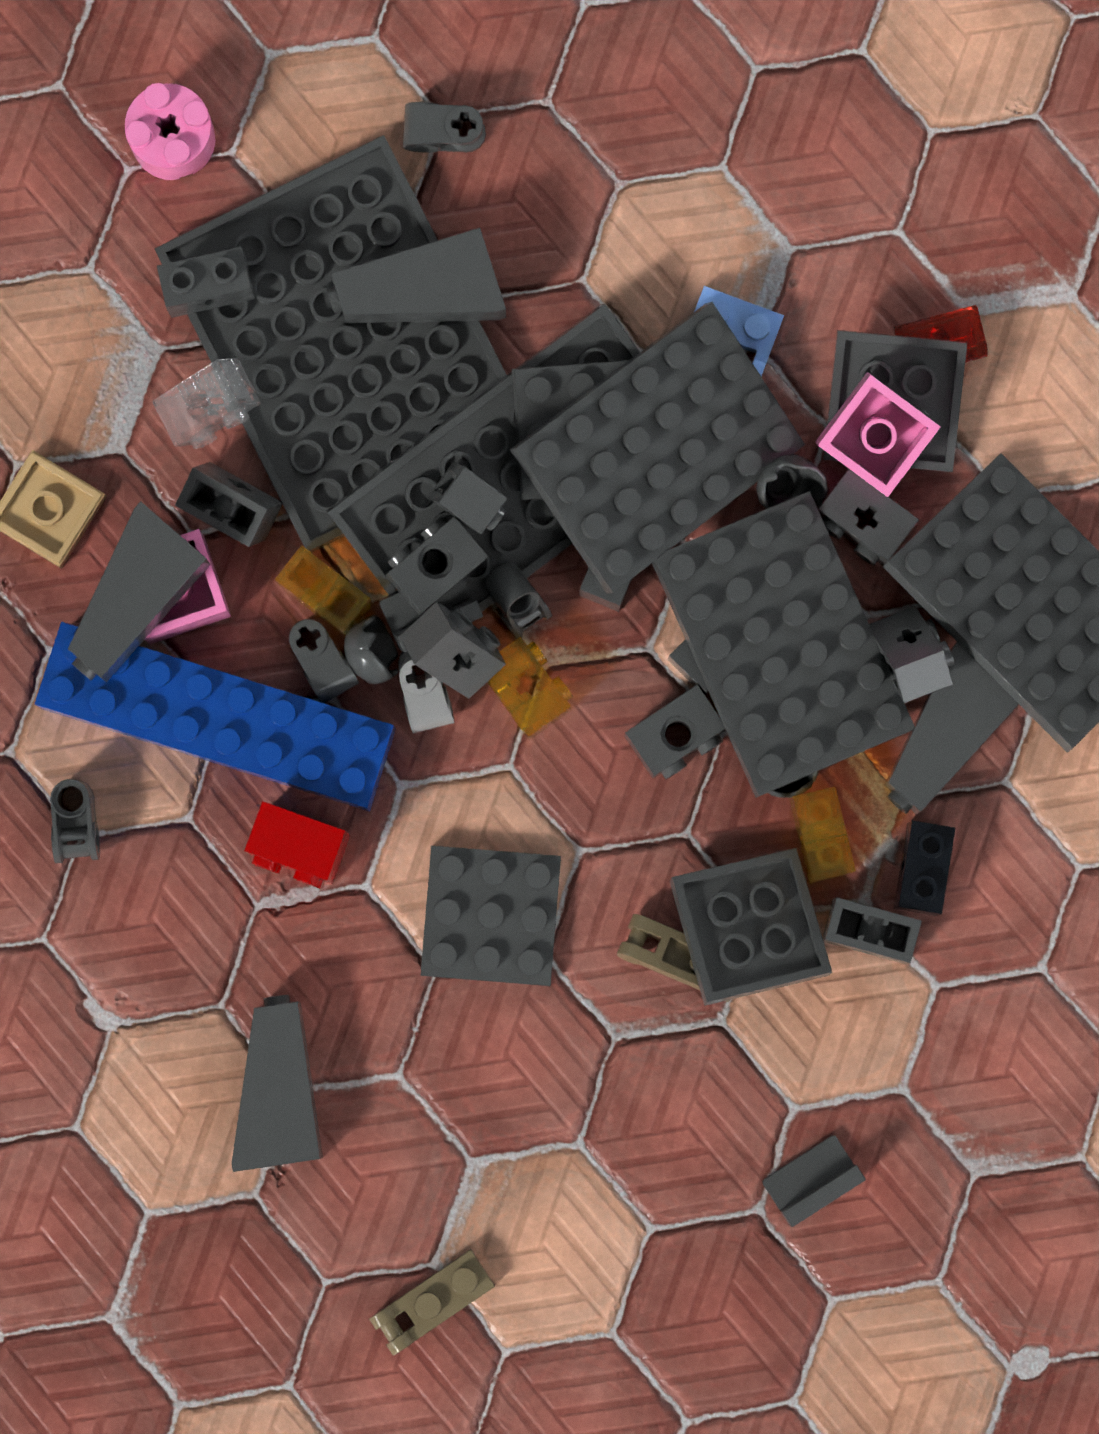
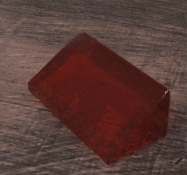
(957, 325)

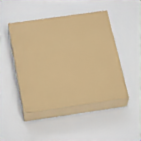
(48, 508)

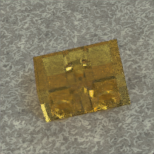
(323, 591)
(529, 712)
(822, 835)

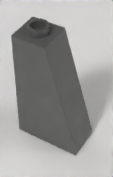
(423, 284)
(137, 590)
(947, 732)
(277, 1097)

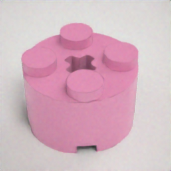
(160, 109)

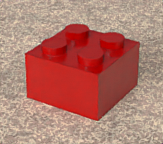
(297, 843)

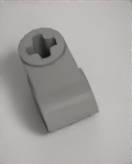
(424, 698)

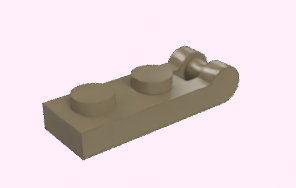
(670, 956)
(433, 1301)

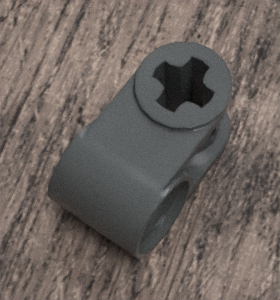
(436, 126)
(515, 599)
(325, 666)
(74, 825)

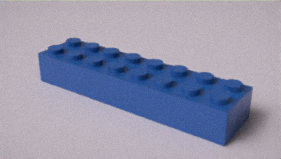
(224, 721)

